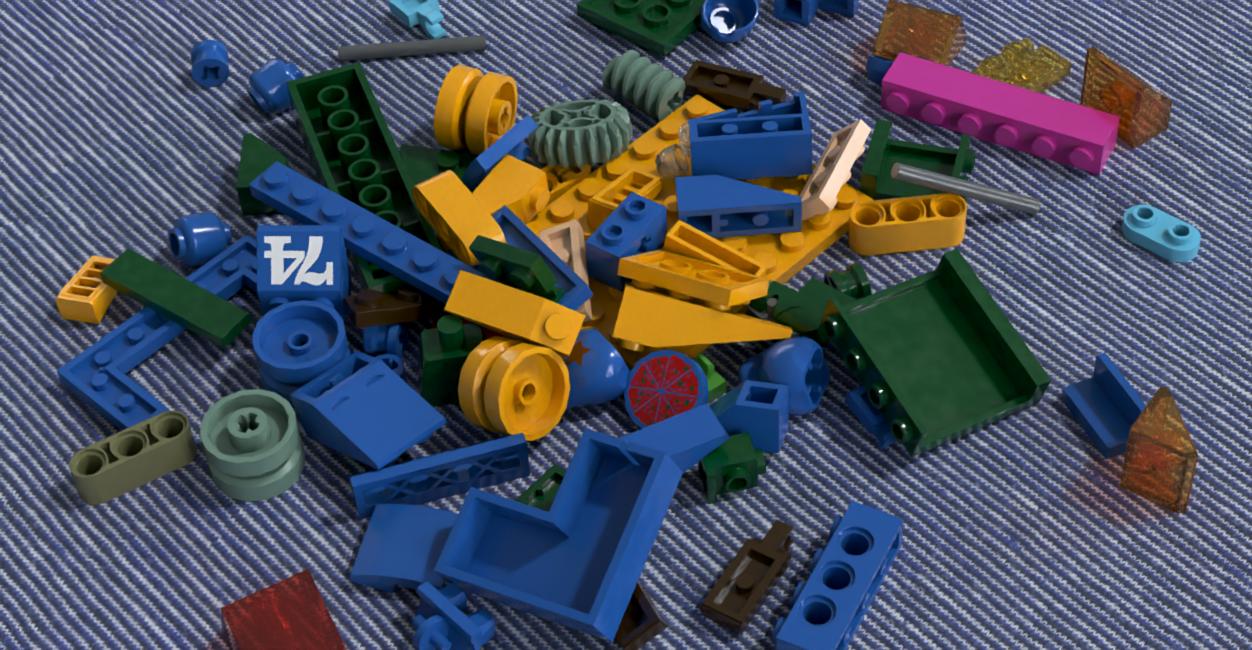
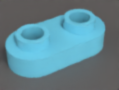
(1161, 233)

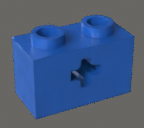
(631, 229)

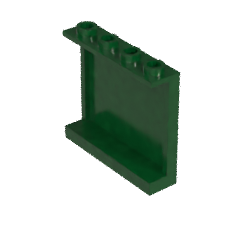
(936, 355)

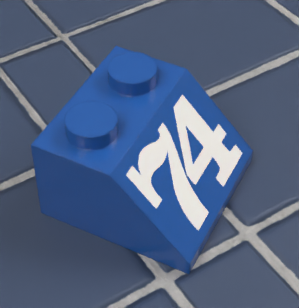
(302, 265)

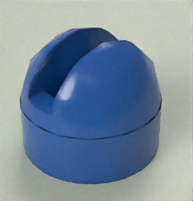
(877, 67)

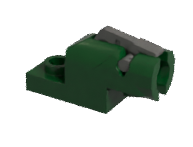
(797, 310)

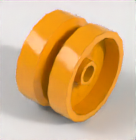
(474, 109)
(514, 387)

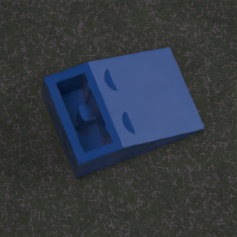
(365, 411)

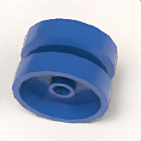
(298, 345)

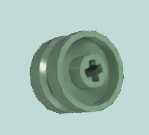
(252, 445)

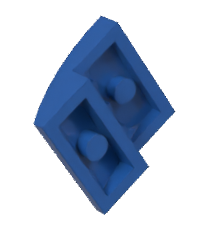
(510, 143)
(402, 547)

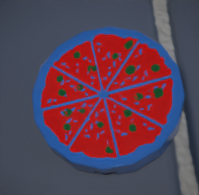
(663, 387)

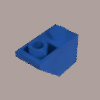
(756, 409)

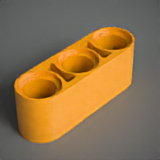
(455, 214)
(907, 224)

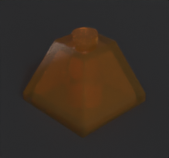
(1120, 92)

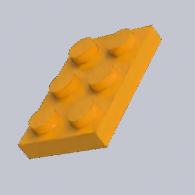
(693, 278)

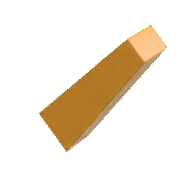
(694, 243)

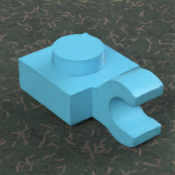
(420, 12)

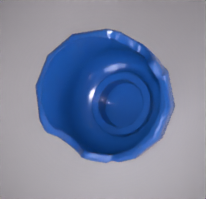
(729, 19)

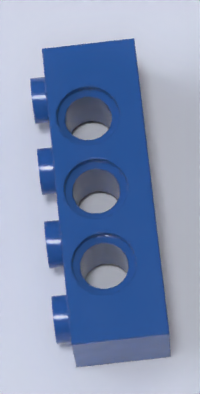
(856, 563)

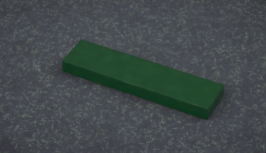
(176, 298)

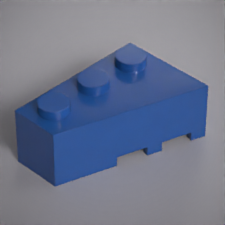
(753, 143)

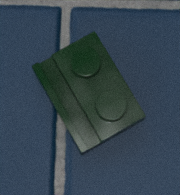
(516, 268)

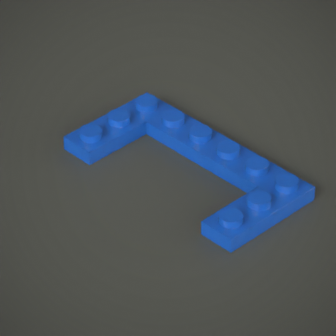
(100, 370)

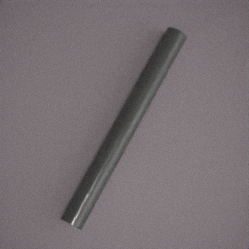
(412, 48)
(965, 188)

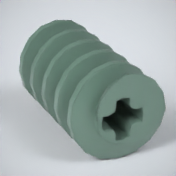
(644, 84)

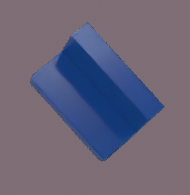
(1105, 406)

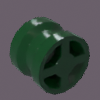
(851, 281)

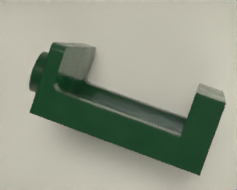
(885, 152)

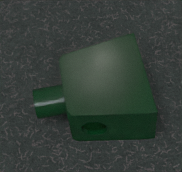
(443, 356)

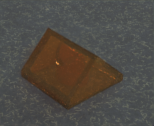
(919, 33)
(1160, 455)

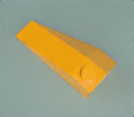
(664, 321)

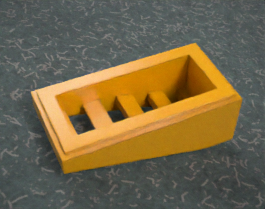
(610, 197)
(90, 309)

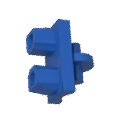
(443, 624)

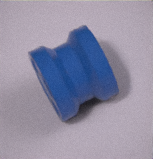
(209, 63)
(386, 338)

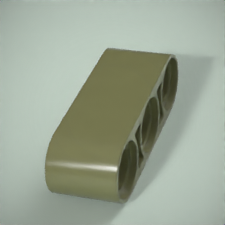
(133, 457)

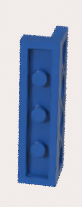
(442, 474)

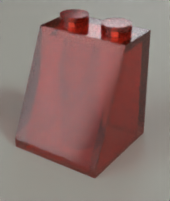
(281, 618)

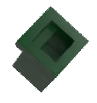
(731, 467)

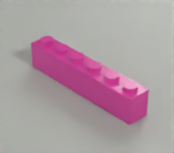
(1000, 113)

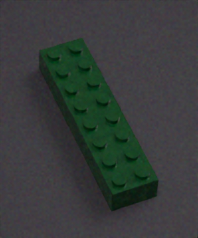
(357, 157)

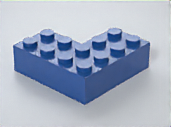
(579, 556)

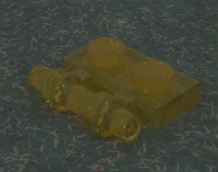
(1028, 68)

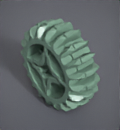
(580, 133)

